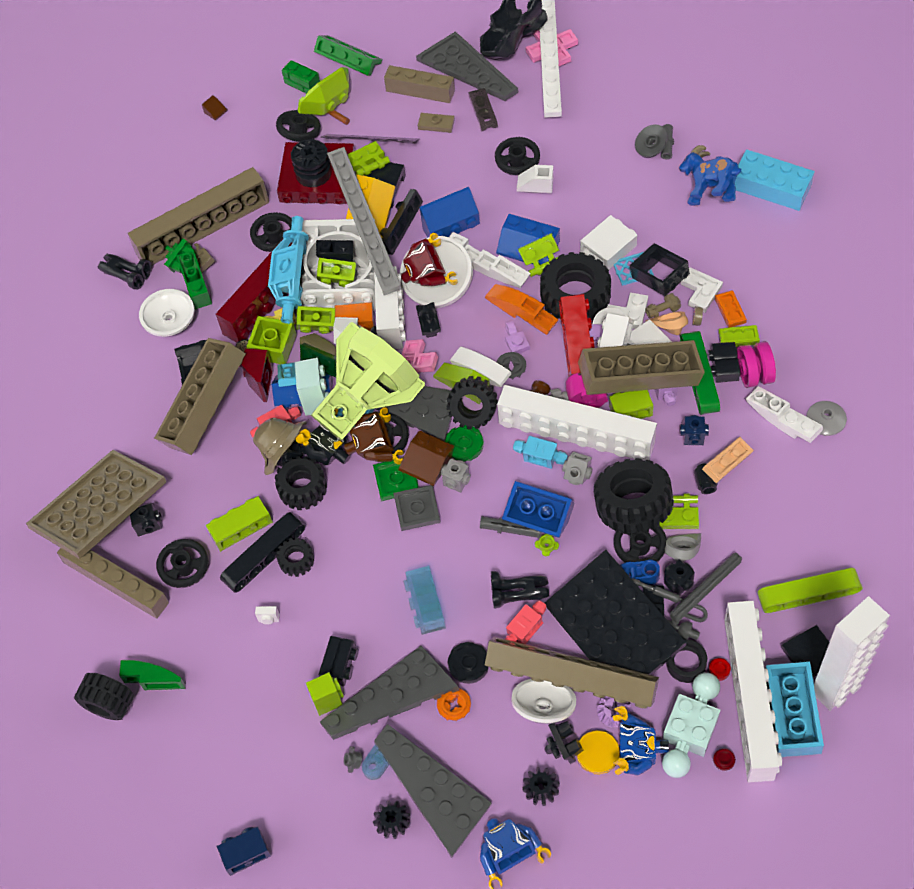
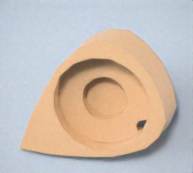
(671, 322)

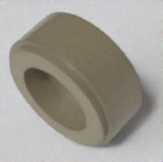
(697, 316)

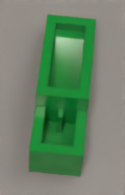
(149, 676)

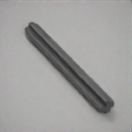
(705, 587)

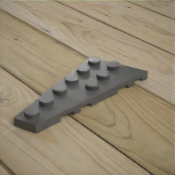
(462, 61)
(425, 411)
(394, 692)
(440, 796)

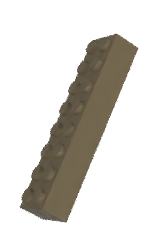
(200, 215)

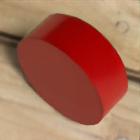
(720, 668)

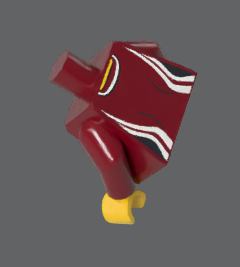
(424, 264)

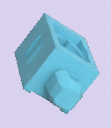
(540, 452)

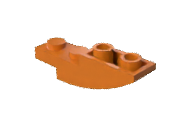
(523, 305)

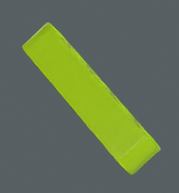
(809, 590)

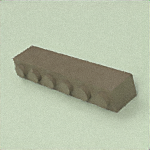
(117, 581)

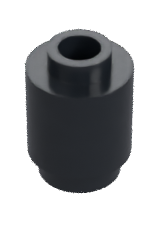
(704, 482)

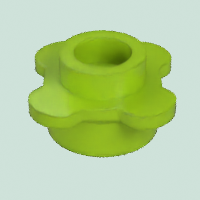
(546, 539)

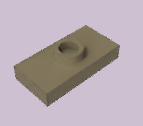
(436, 122)

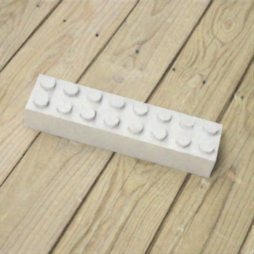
(576, 423)
(850, 653)
(751, 692)

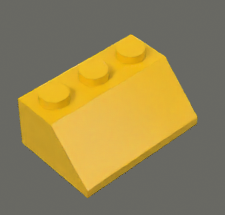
(378, 197)

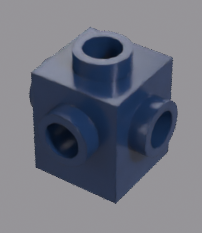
(694, 430)

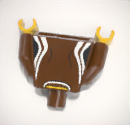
(372, 438)

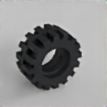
(291, 547)

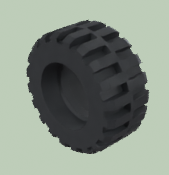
(575, 268)
(636, 513)

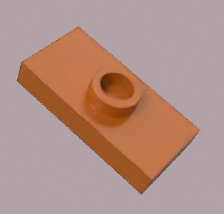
(730, 309)

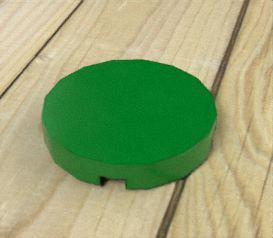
(466, 442)

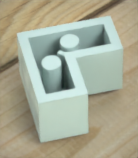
(310, 384)

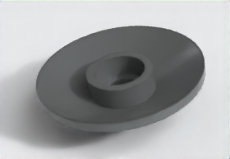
(646, 138)

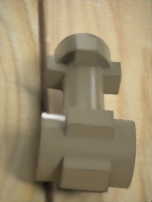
(671, 302)

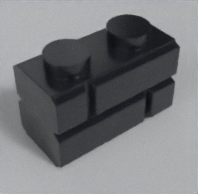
(338, 659)

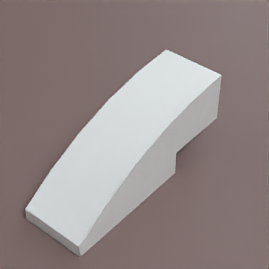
(472, 360)

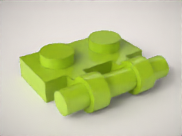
(368, 159)
(537, 250)
(683, 517)

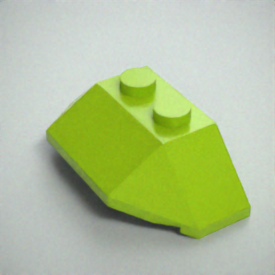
(326, 94)

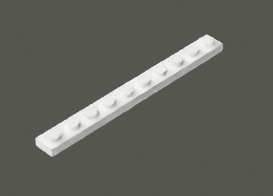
(550, 62)

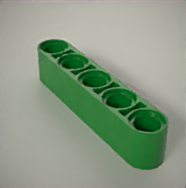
(705, 393)

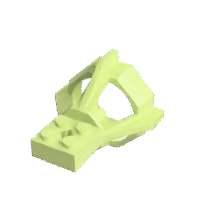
(357, 389)

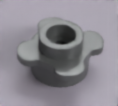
(352, 759)

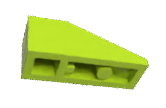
(451, 374)

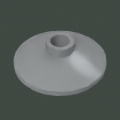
(831, 424)

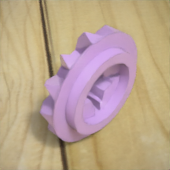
(604, 713)

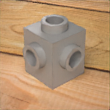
(577, 468)
(455, 475)

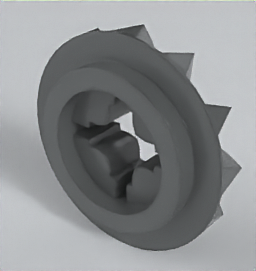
(517, 360)

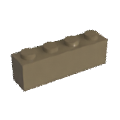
(419, 84)

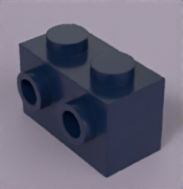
(243, 850)

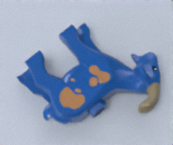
(710, 173)

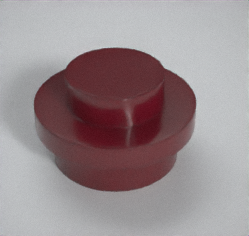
(724, 759)

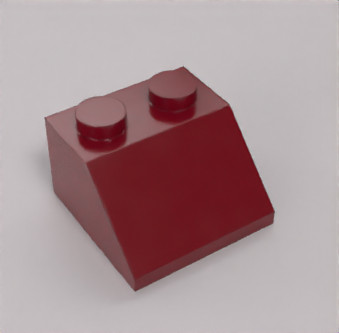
(258, 371)

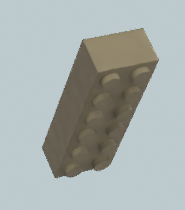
(640, 367)
(200, 396)

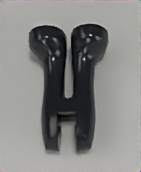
(138, 271)
(527, 583)

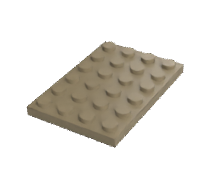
(96, 503)

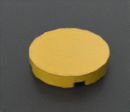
(598, 752)

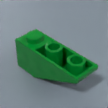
(194, 279)

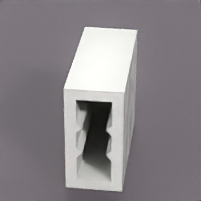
(609, 241)

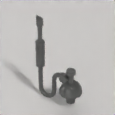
(685, 628)

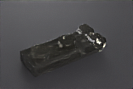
(482, 109)

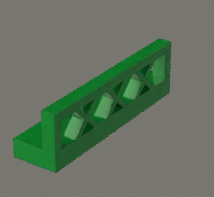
(346, 54)

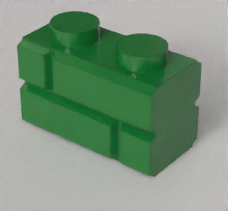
(299, 76)

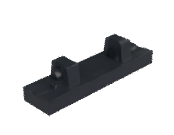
(406, 212)

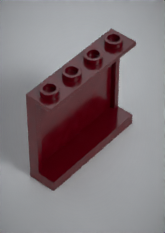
(291, 191)

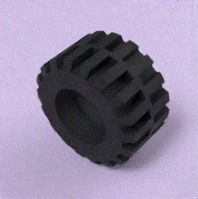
(466, 416)
(296, 470)
(103, 696)

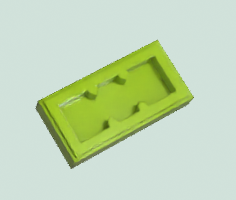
(740, 335)

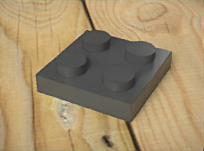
(416, 508)

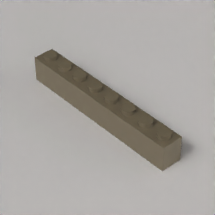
(572, 671)

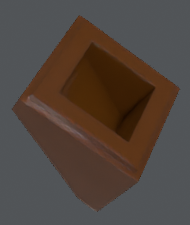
(213, 108)

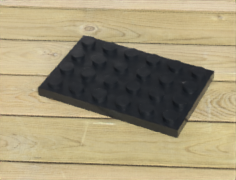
(614, 619)

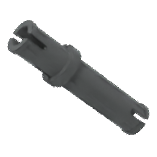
(504, 526)

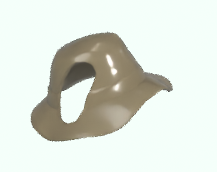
(274, 438)

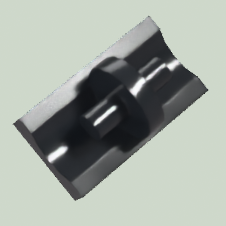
(428, 319)
(568, 750)

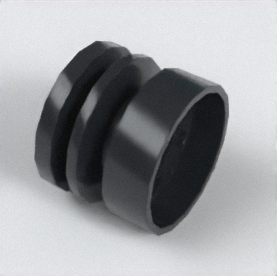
(311, 163)

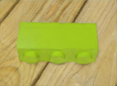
(239, 523)

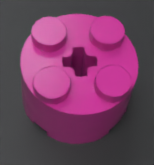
(577, 393)

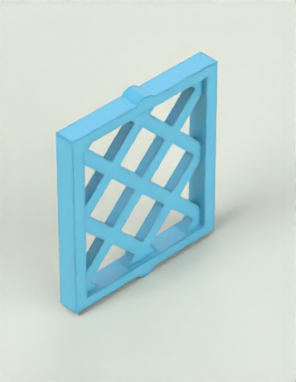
(619, 273)

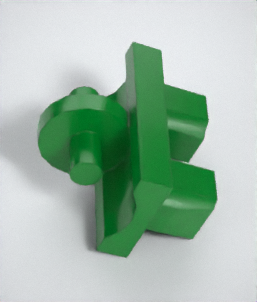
(172, 262)

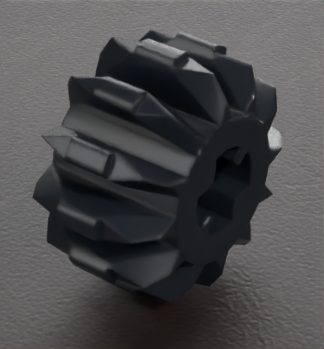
(549, 783)
(389, 827)

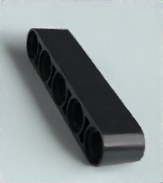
(261, 552)

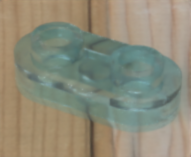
(374, 757)

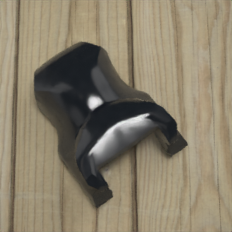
(509, 26)

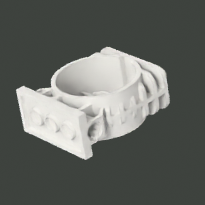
(322, 295)

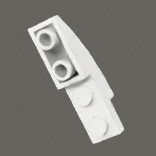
(782, 416)

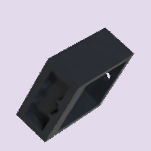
(650, 258)

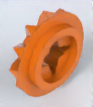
(463, 701)

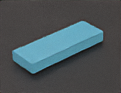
(286, 374)

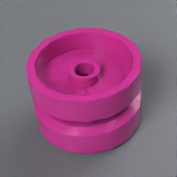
(756, 364)

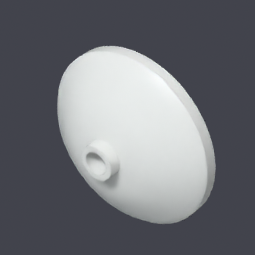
(166, 305)
(543, 701)

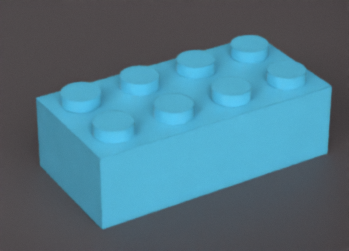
(774, 180)
(795, 709)

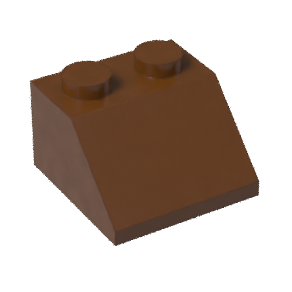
(426, 458)

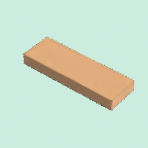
(727, 460)

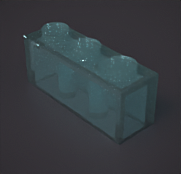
(424, 600)

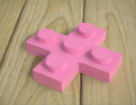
(564, 41)
(419, 361)

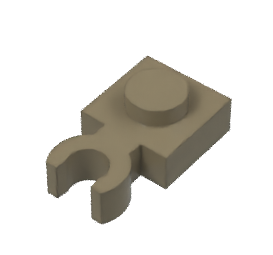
(203, 257)

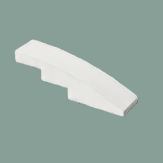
(497, 267)

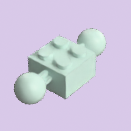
(691, 725)

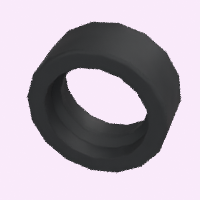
(688, 677)

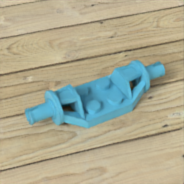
(286, 269)

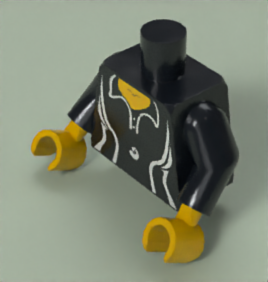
(323, 445)

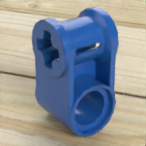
(638, 571)

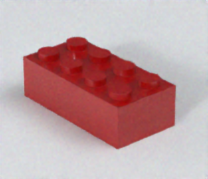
(575, 329)

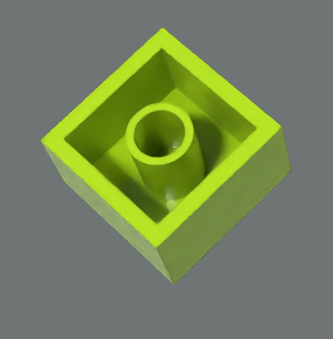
(274, 337)

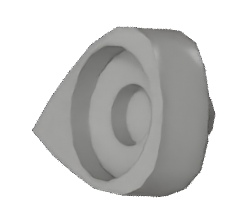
(683, 546)

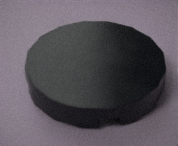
(467, 662)

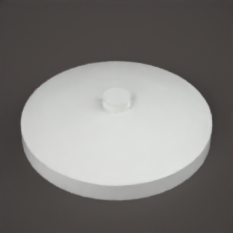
(453, 258)

